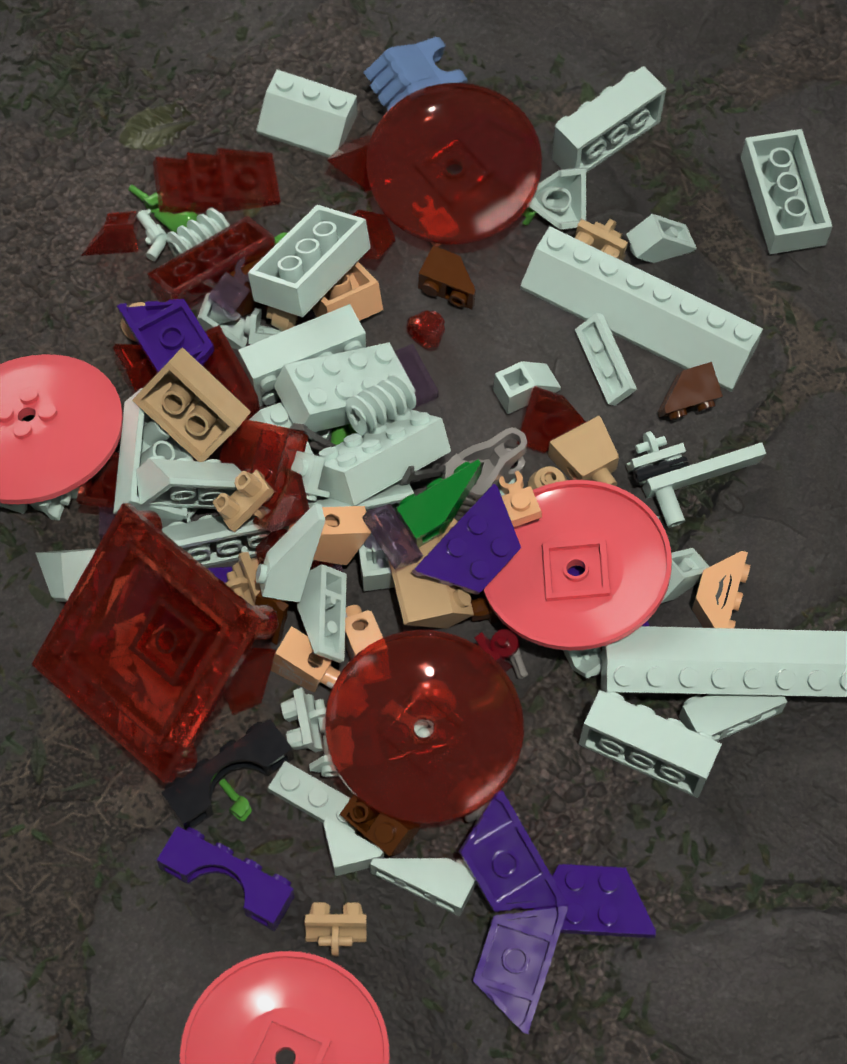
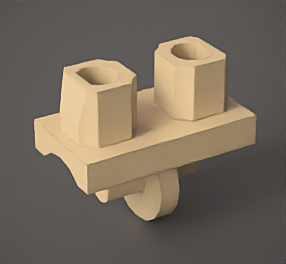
(602, 237)
(245, 501)
(243, 578)
(335, 929)

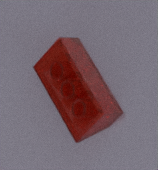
(204, 265)

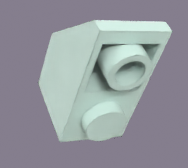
(515, 384)

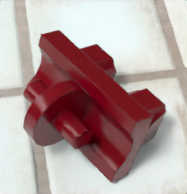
(501, 646)

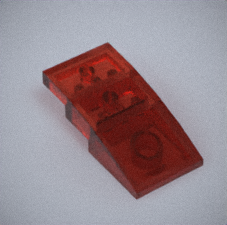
(219, 181)

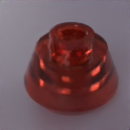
(426, 328)

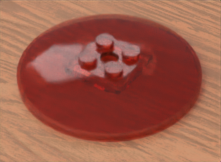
(450, 127)
(431, 681)

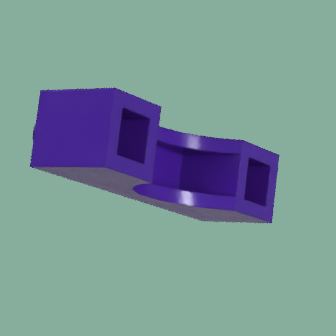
(191, 856)

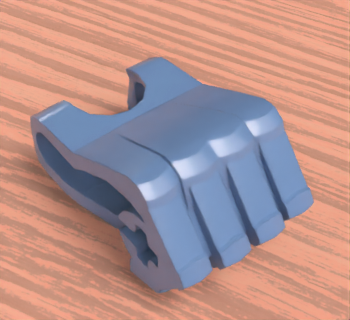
(409, 69)

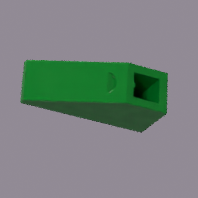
(434, 509)

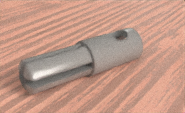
(518, 665)

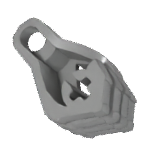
(494, 463)

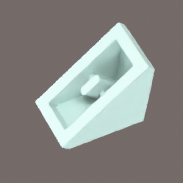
(348, 850)

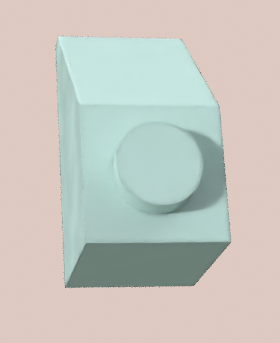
(660, 239)
(685, 573)

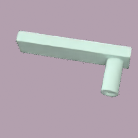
(665, 484)

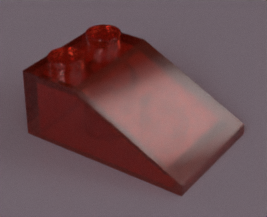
(263, 449)

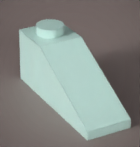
(291, 558)
(324, 611)
(728, 713)
(433, 879)

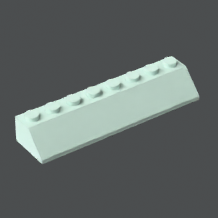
(640, 307)
(214, 543)
(727, 662)

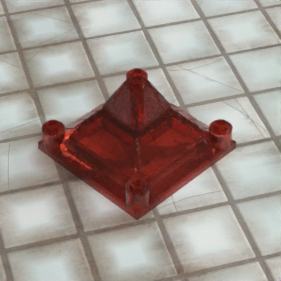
(150, 642)

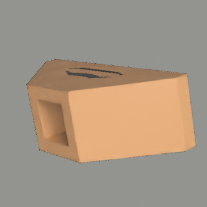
(719, 591)

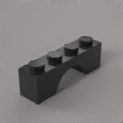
(259, 750)

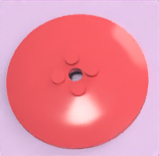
(71, 432)
(623, 561)
(285, 1005)

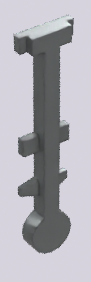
(322, 442)
(410, 474)

